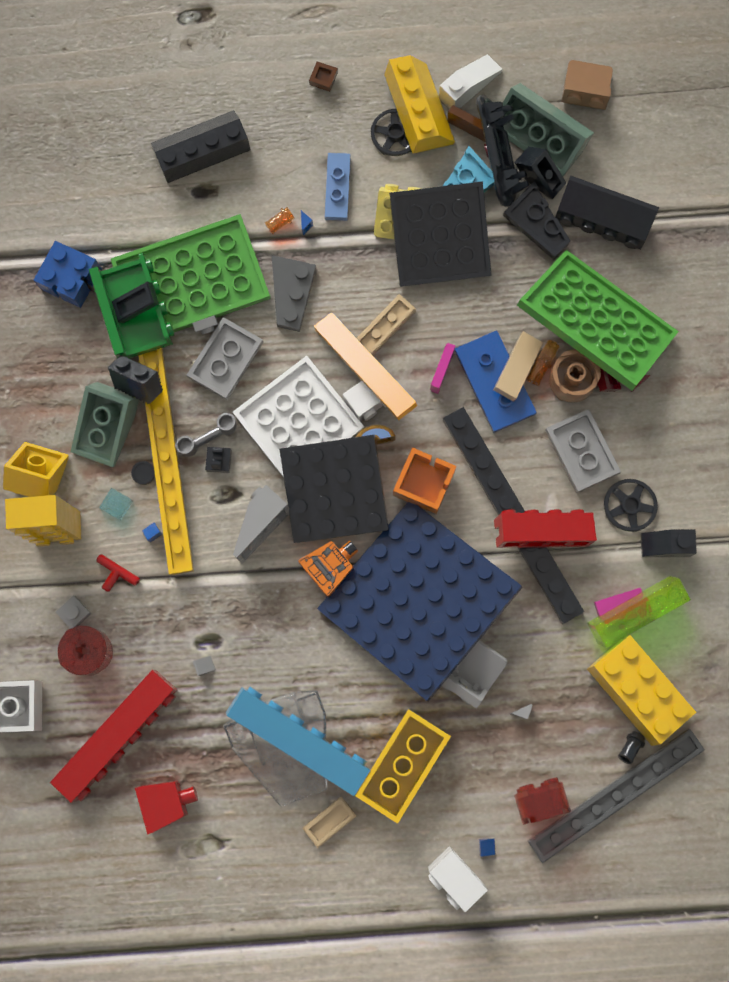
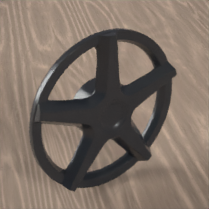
(394, 133)
(630, 505)

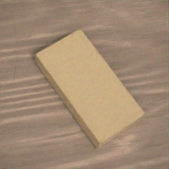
(329, 822)

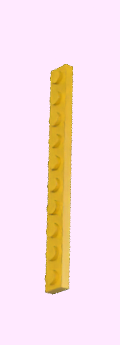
(167, 472)

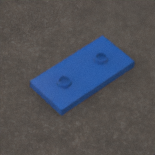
(483, 364)

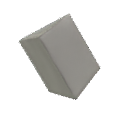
(204, 665)
(523, 712)

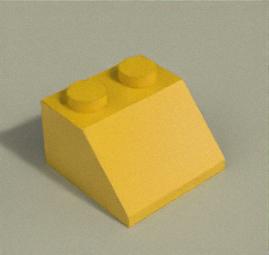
(34, 471)

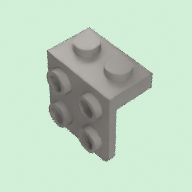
(476, 674)

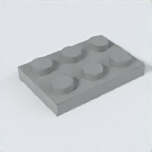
(225, 358)
(582, 450)

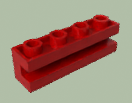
(545, 529)

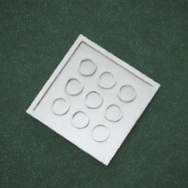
(296, 411)

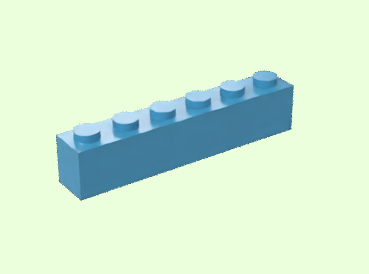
(298, 741)

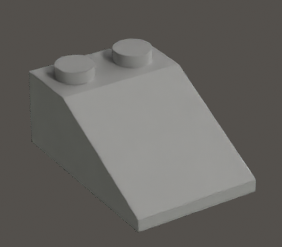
(261, 519)

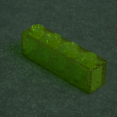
(638, 611)

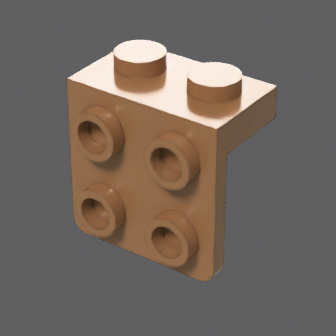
(587, 84)

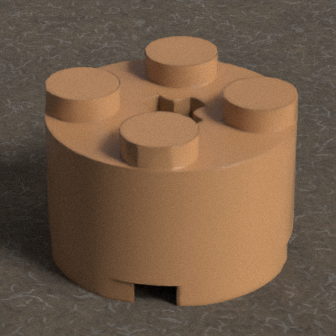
(567, 387)

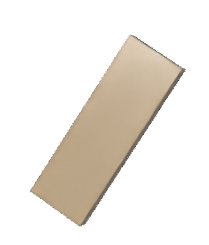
(386, 324)
(518, 366)

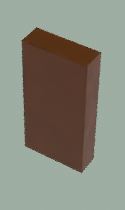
(466, 122)

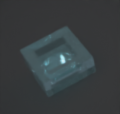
(116, 504)

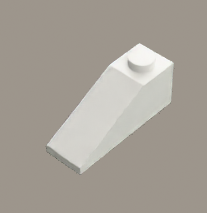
(468, 81)

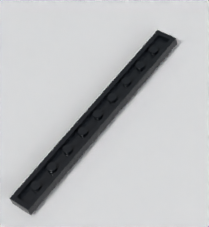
(503, 498)

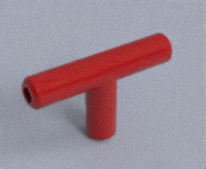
(116, 572)

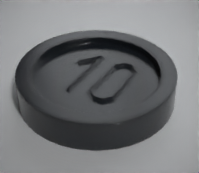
(143, 473)

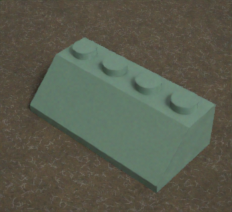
(544, 127)

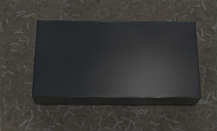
(135, 302)

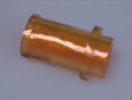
(279, 220)

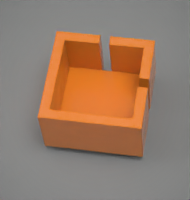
(423, 483)

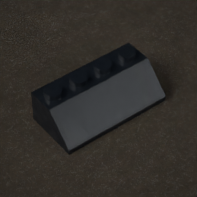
(201, 146)
(606, 213)

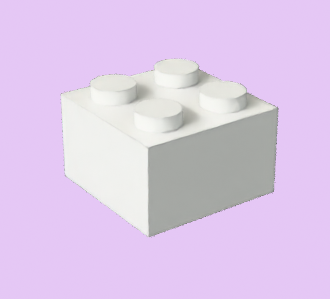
(20, 706)
(457, 879)

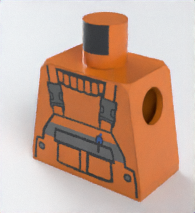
(329, 565)

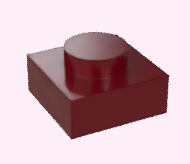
(608, 383)

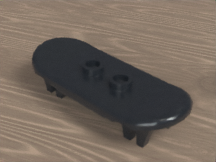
(505, 175)

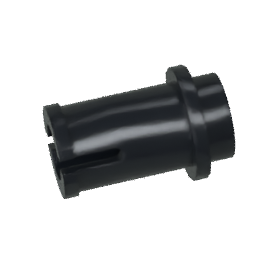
(634, 742)

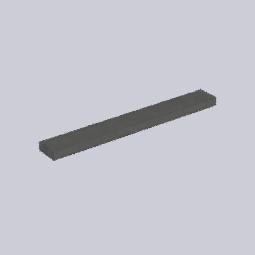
(615, 795)

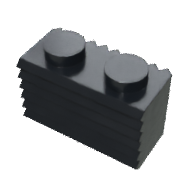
(135, 379)

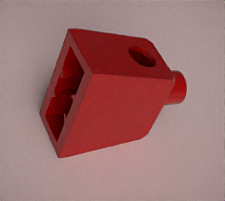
(163, 803)

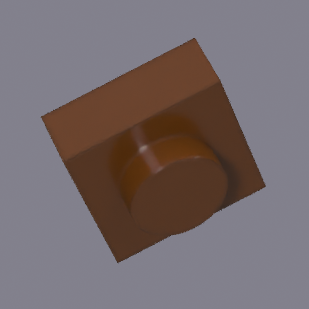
(323, 76)

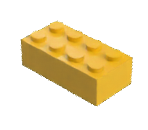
(43, 520)
(641, 691)
(402, 766)

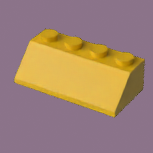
(418, 104)

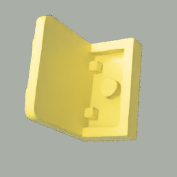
(383, 221)

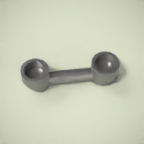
(188, 447)

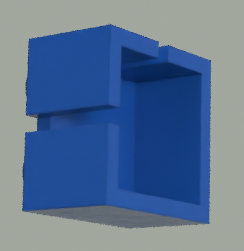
(65, 269)

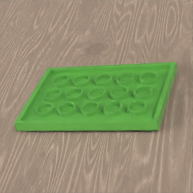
(204, 272)
(598, 319)

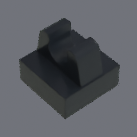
(218, 459)

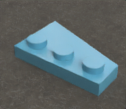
(471, 170)

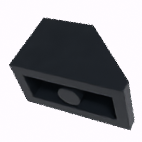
(542, 170)
(669, 543)

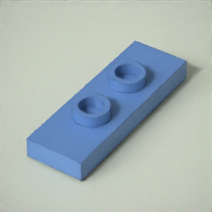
(337, 186)

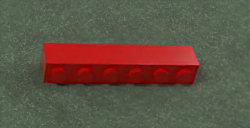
(114, 736)

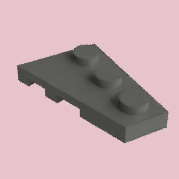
(291, 290)

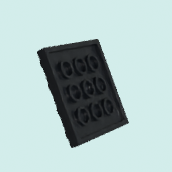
(440, 234)
(334, 488)

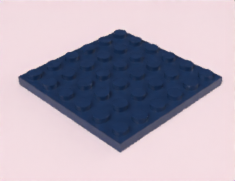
(420, 600)

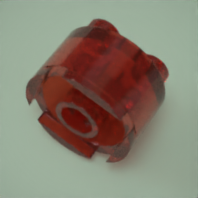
(71, 654)
(542, 802)

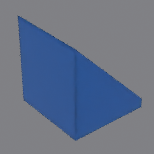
(306, 223)
(152, 532)
(487, 847)

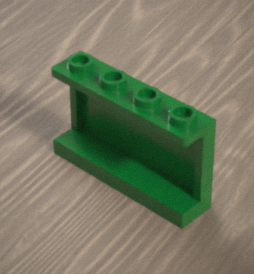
(143, 332)

